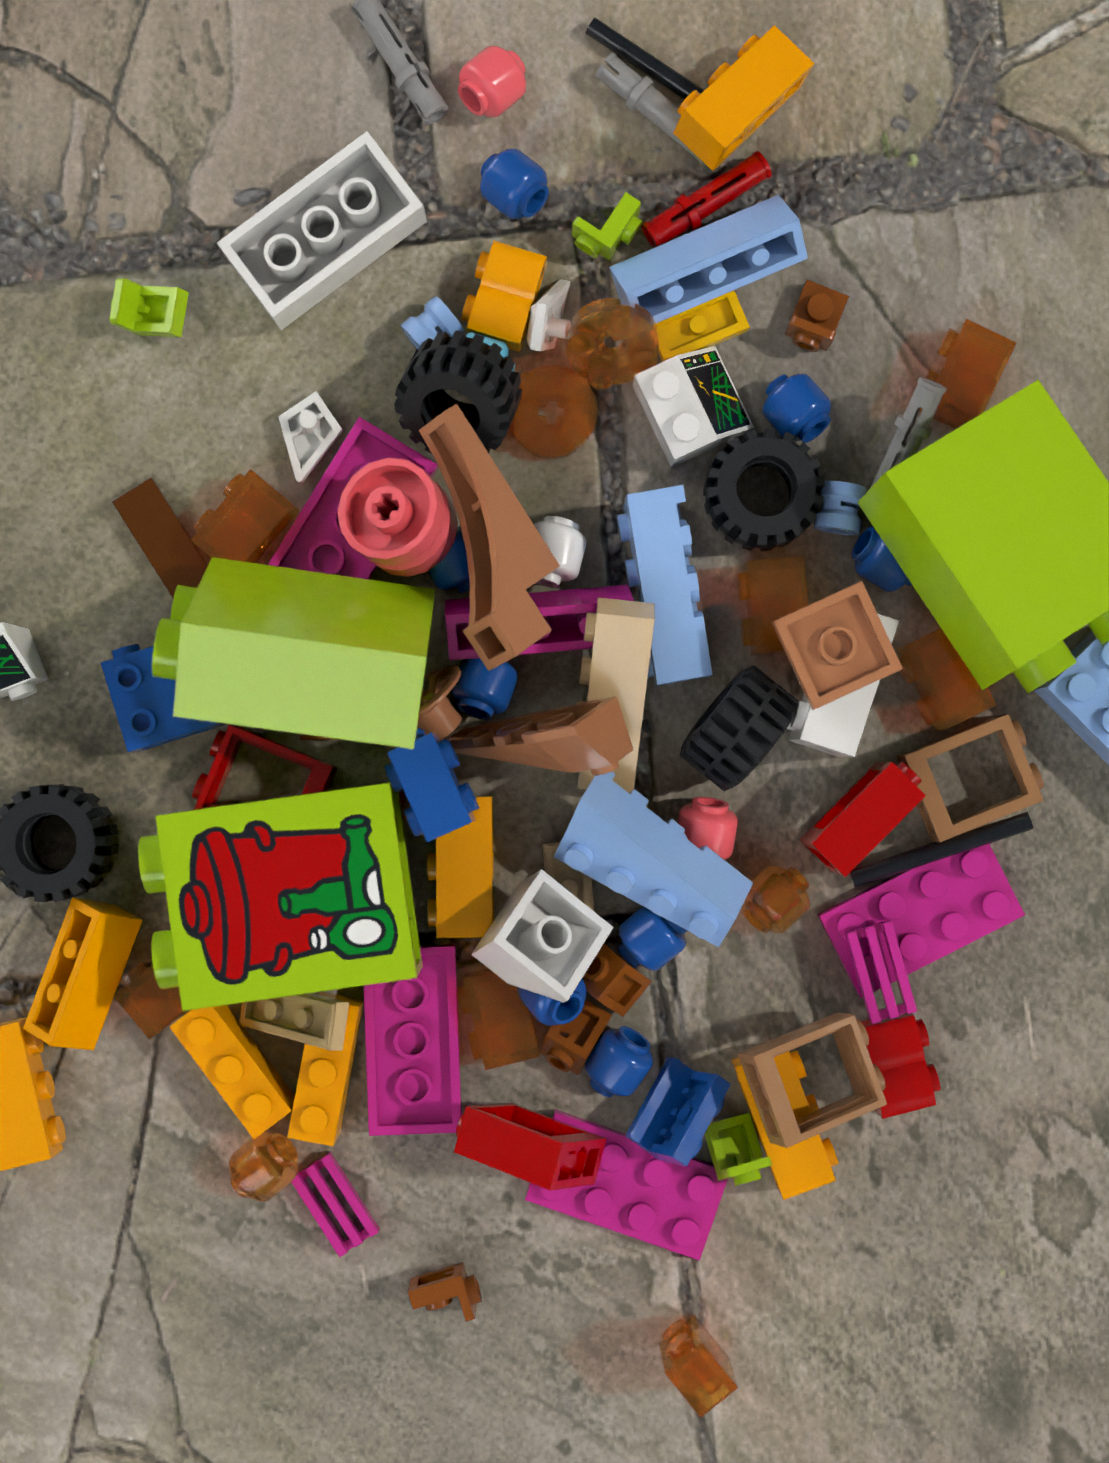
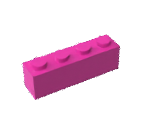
(562, 610)

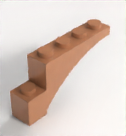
(499, 541)

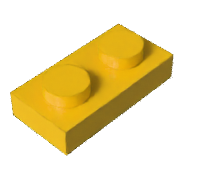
(702, 326)

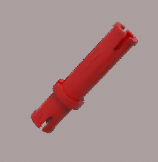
(750, 172)

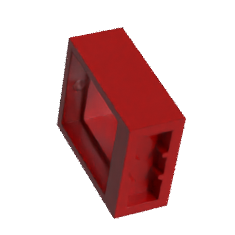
(225, 750)
(864, 816)
(529, 1145)

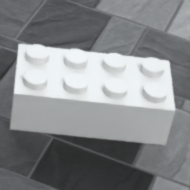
(323, 230)

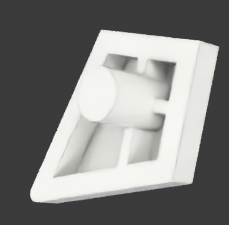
(546, 318)
(308, 434)

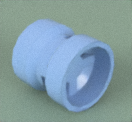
(433, 320)
(840, 508)

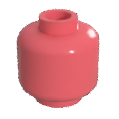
(492, 81)
(710, 824)

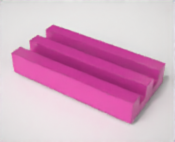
(892, 1009)
(320, 1215)

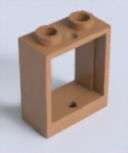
(932, 806)
(771, 1095)

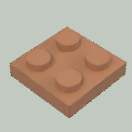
(837, 645)

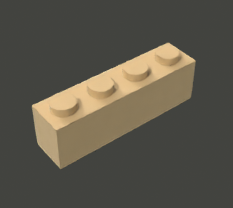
(619, 668)

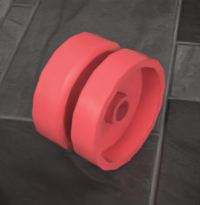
(397, 517)

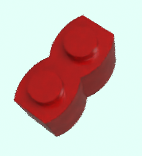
(899, 1054)

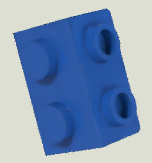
(677, 1112)

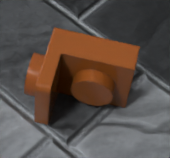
(816, 317)
(614, 981)
(571, 1043)
(439, 1287)

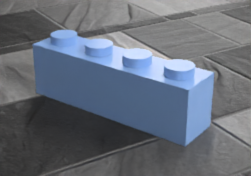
(711, 260)

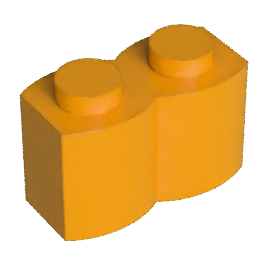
(506, 293)

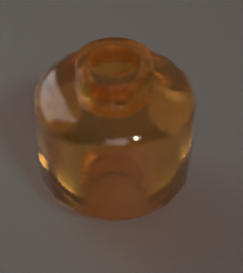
(776, 899)
(263, 1166)

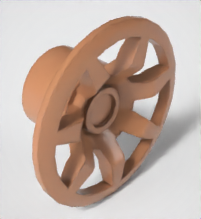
(435, 709)

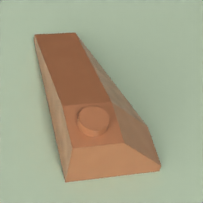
(559, 739)

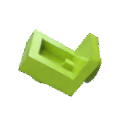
(618, 228)
(148, 309)
(736, 1149)

